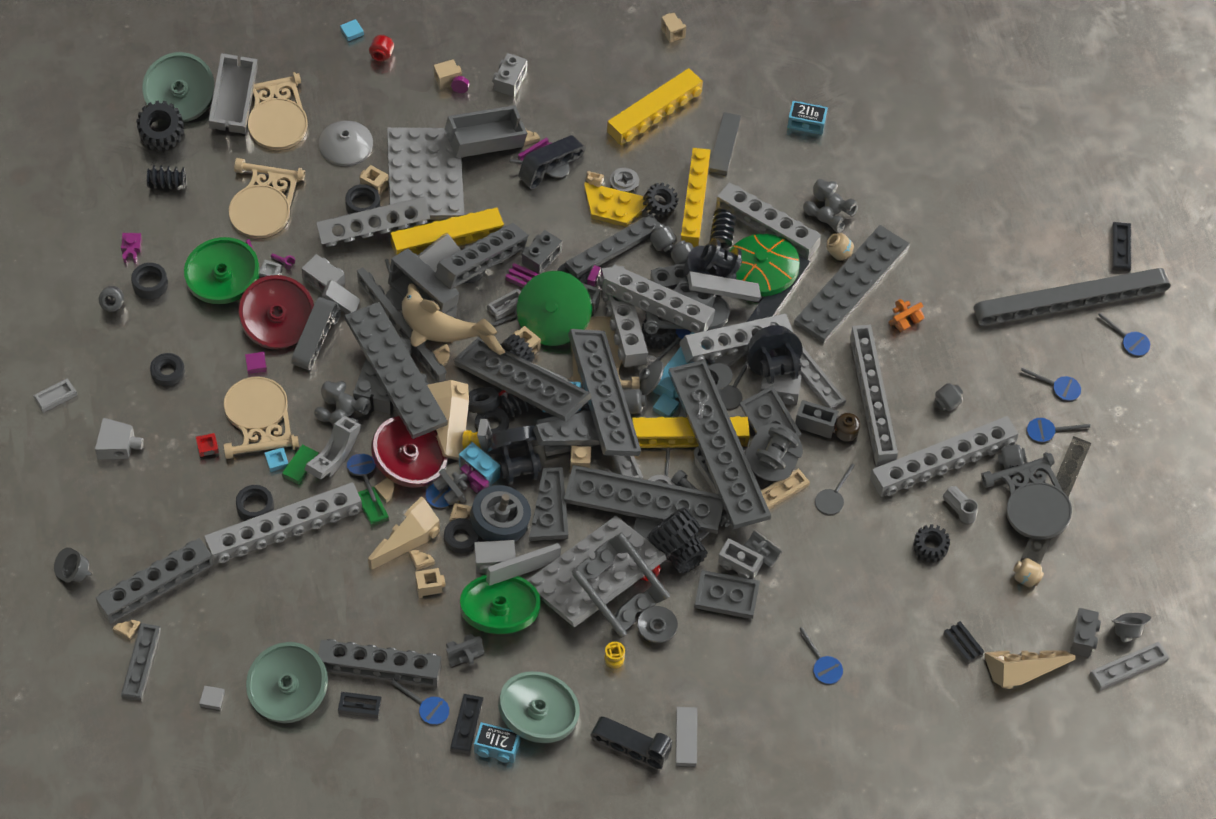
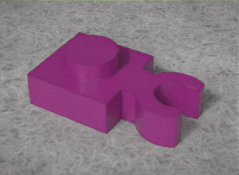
(131, 245)
(477, 481)

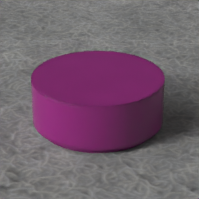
(460, 84)

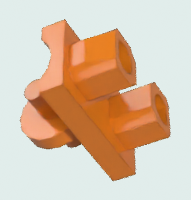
(900, 320)

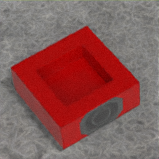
(207, 444)

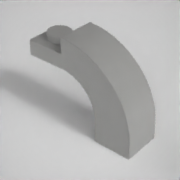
(337, 449)

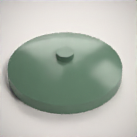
(182, 81)
(287, 682)
(538, 707)

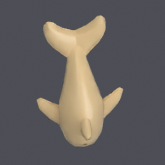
(434, 325)

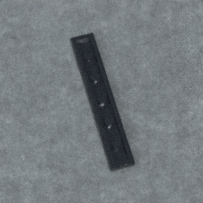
(771, 304)

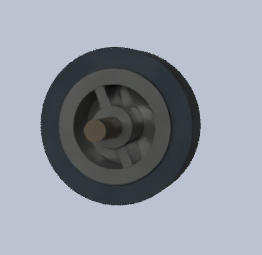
(500, 514)

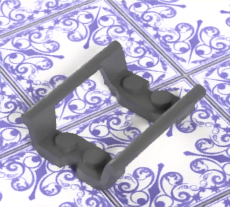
(638, 603)

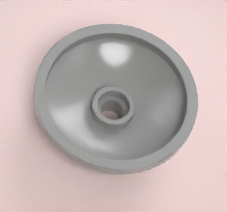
(345, 143)

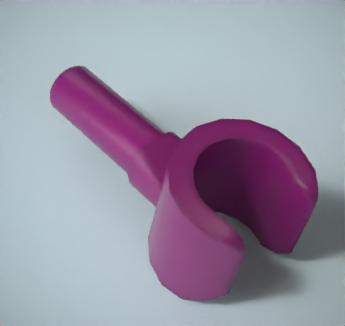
(284, 260)

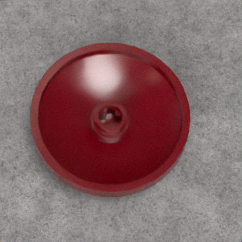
(275, 311)
(407, 459)

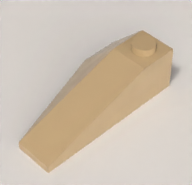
(454, 402)
(416, 529)
(1018, 669)

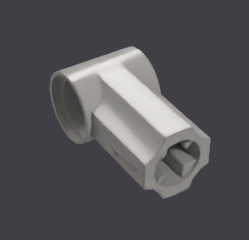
(961, 504)

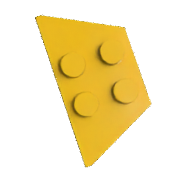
(613, 205)

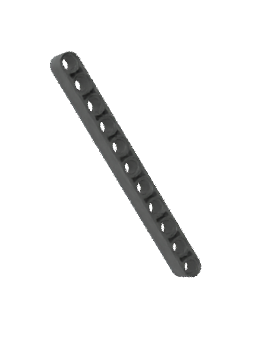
(1071, 296)

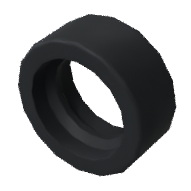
(361, 190)
(149, 269)
(250, 491)

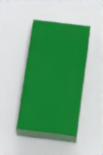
(295, 469)
(373, 511)

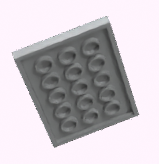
(426, 166)
(564, 593)

